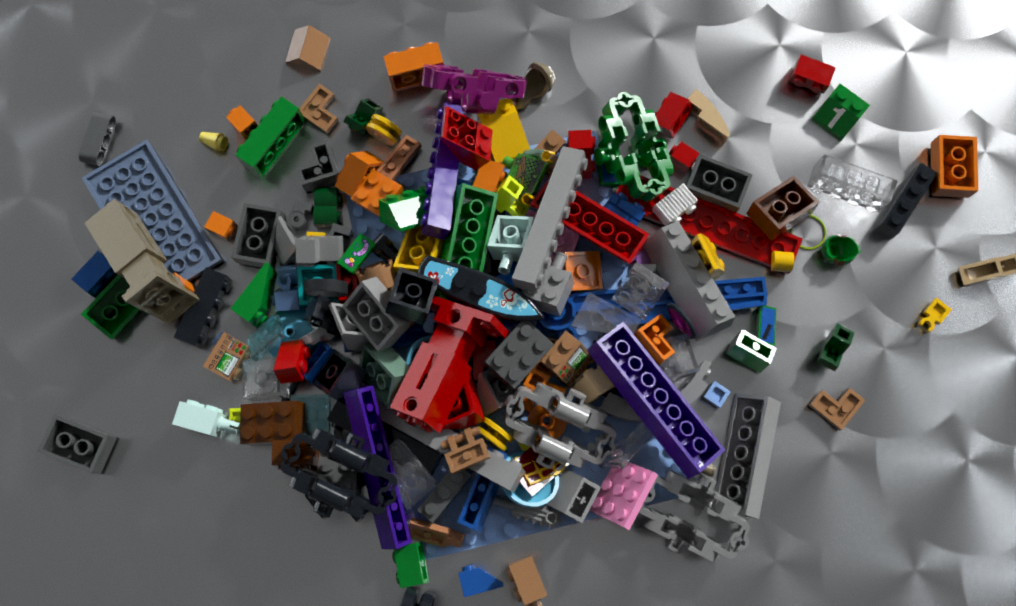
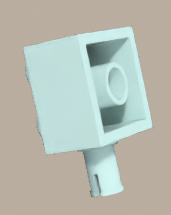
(508, 240)
(203, 420)

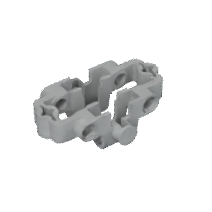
(568, 411)
(685, 532)

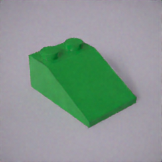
(256, 299)

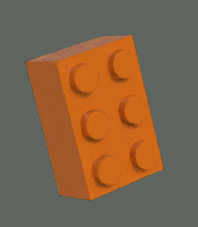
(407, 66)
(956, 164)

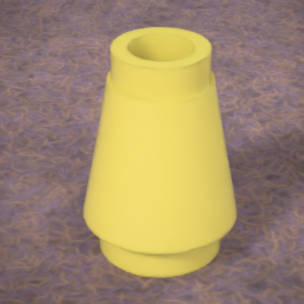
(216, 141)

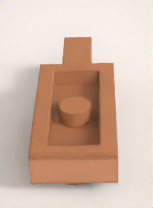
(434, 534)

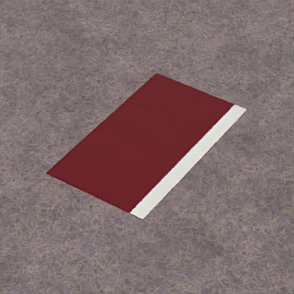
(530, 456)

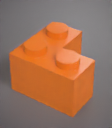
(355, 170)
(652, 338)

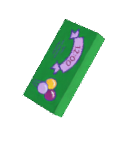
(356, 254)

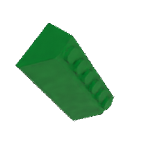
(469, 229)

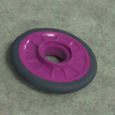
(681, 320)

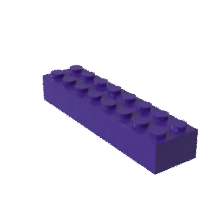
(656, 400)

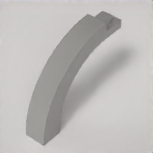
(621, 410)

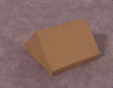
(308, 48)

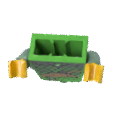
(528, 170)

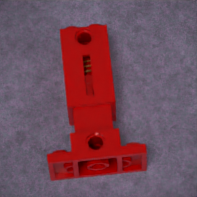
(442, 364)

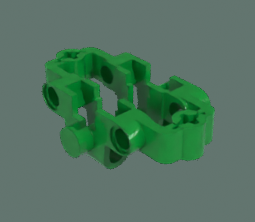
(642, 144)

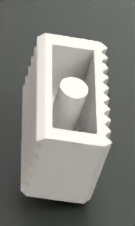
(675, 205)

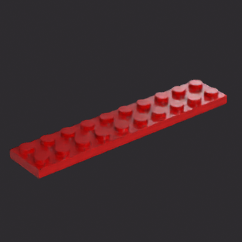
(724, 228)

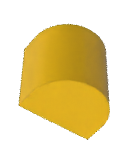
(782, 261)

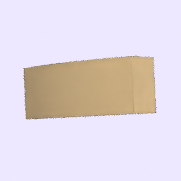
(708, 116)
(988, 270)

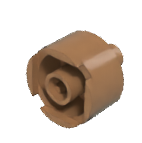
(384, 272)

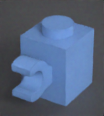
(286, 296)

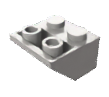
(574, 495)

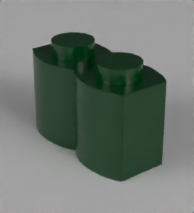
(327, 207)

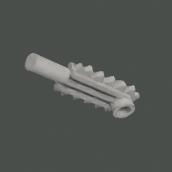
(539, 514)

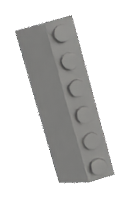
(689, 280)
(748, 452)

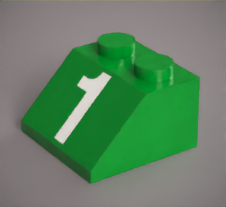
(841, 111)

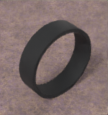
(326, 287)

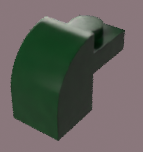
(362, 115)
(835, 346)

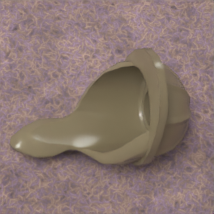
(539, 81)

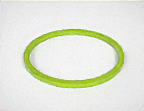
(809, 248)

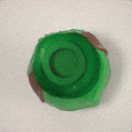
(840, 249)

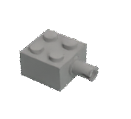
(556, 287)

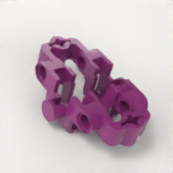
(475, 91)

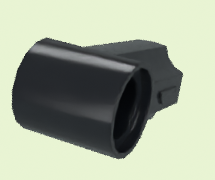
(385, 248)

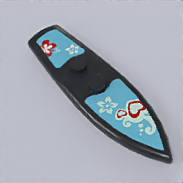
(480, 290)

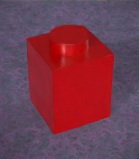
(683, 156)

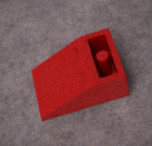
(466, 138)

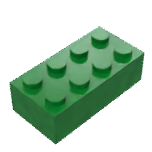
(270, 137)

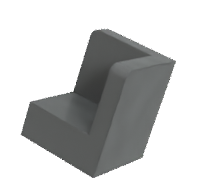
(347, 233)

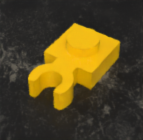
(935, 313)

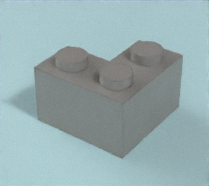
(318, 248)

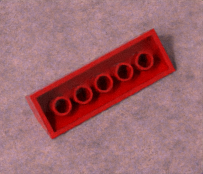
(602, 227)

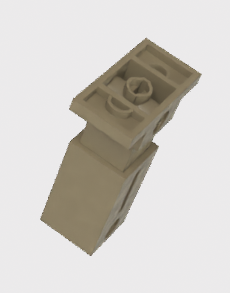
(140, 261)

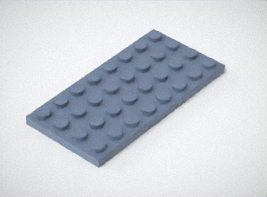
(145, 186)

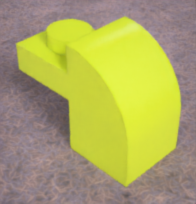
(509, 199)

